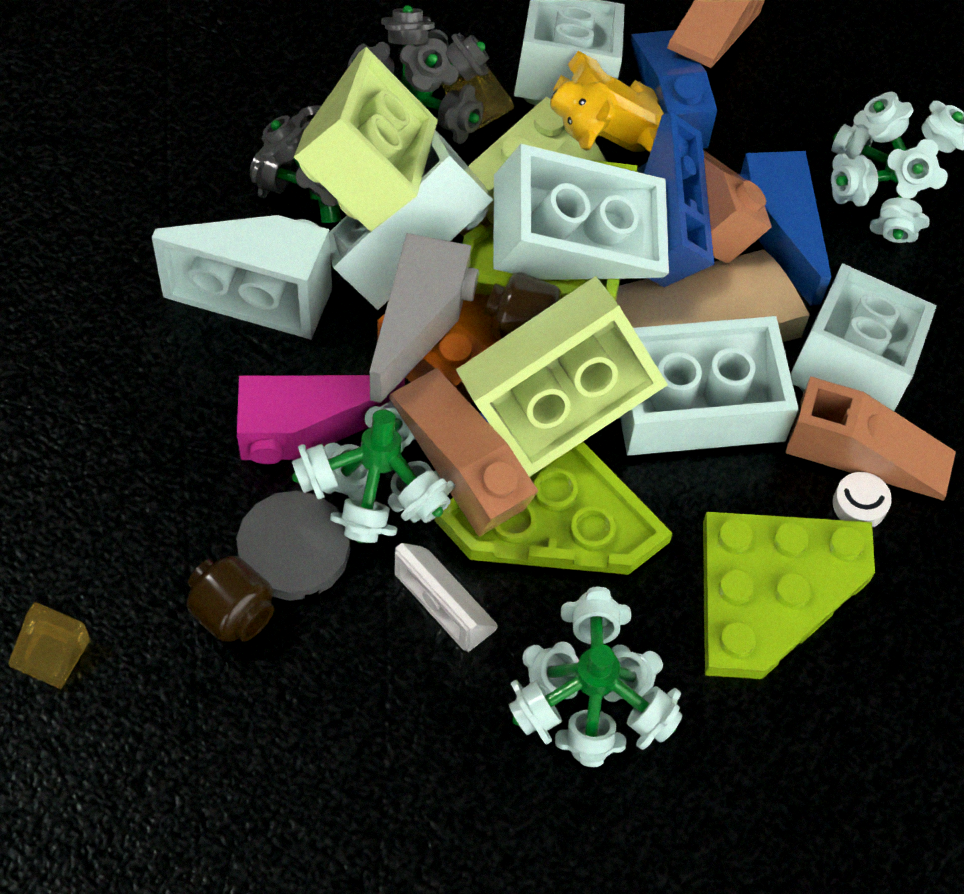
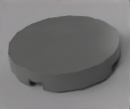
(294, 544)

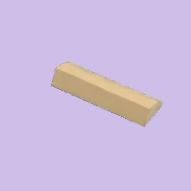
(743, 289)

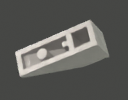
(421, 308)

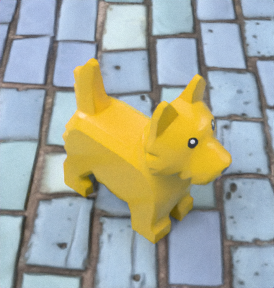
(605, 107)

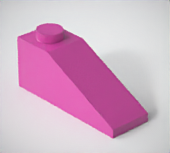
(298, 410)

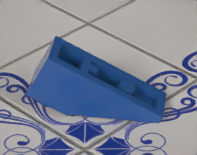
(677, 81)
(679, 159)
(792, 209)

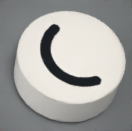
(862, 498)

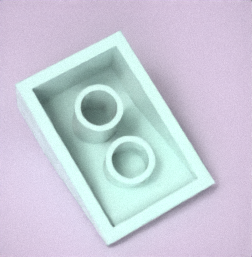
(555, 35)
(577, 218)
(249, 269)
(865, 337)

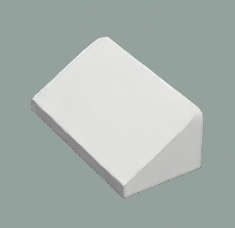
(442, 596)

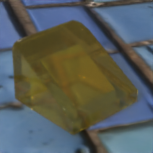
(490, 92)
(49, 645)

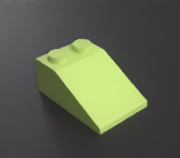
(368, 142)

